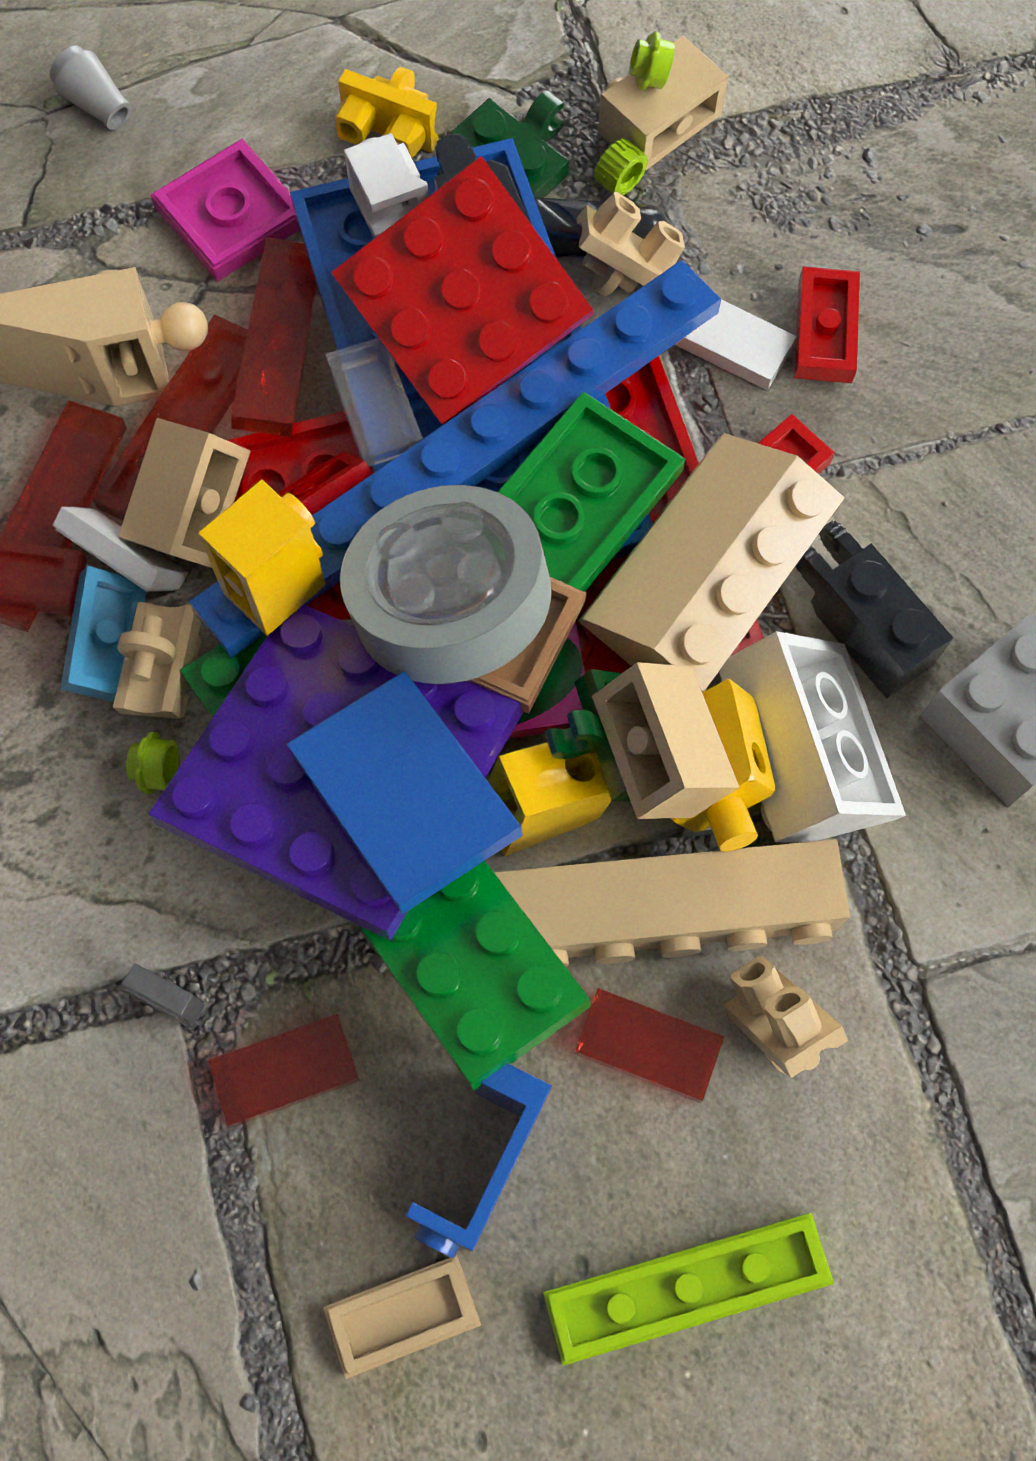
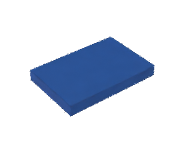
(404, 791)

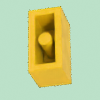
(265, 555)

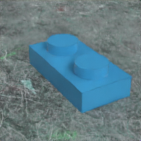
(101, 613)

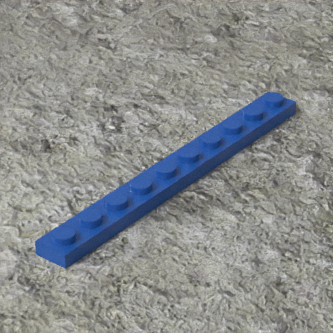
(497, 425)

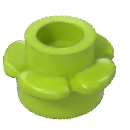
(651, 61)
(152, 762)

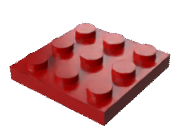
(463, 291)

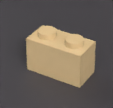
(667, 116)
(181, 489)
(664, 741)

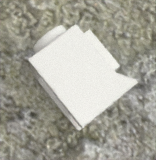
(383, 181)

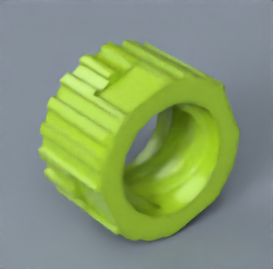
(621, 167)

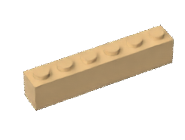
(685, 901)

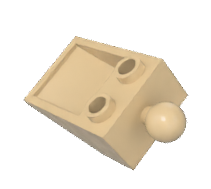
(93, 338)

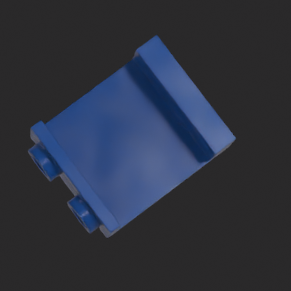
(520, 1095)

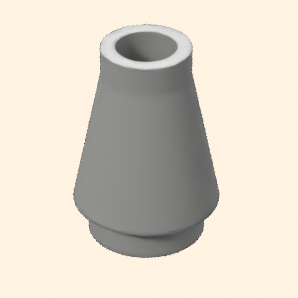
(87, 84)

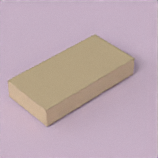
(401, 1316)

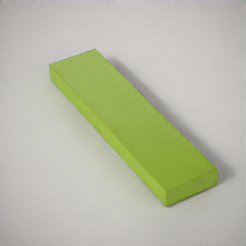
(687, 1288)

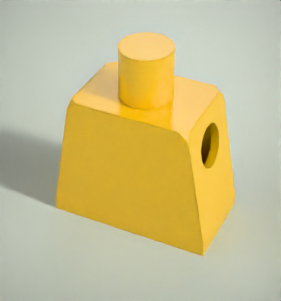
(744, 743)
(548, 793)

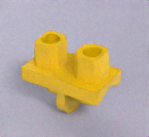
(385, 109)

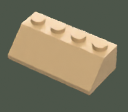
(713, 558)

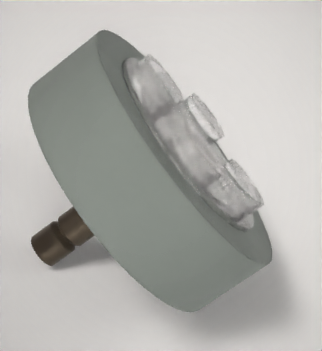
(446, 583)

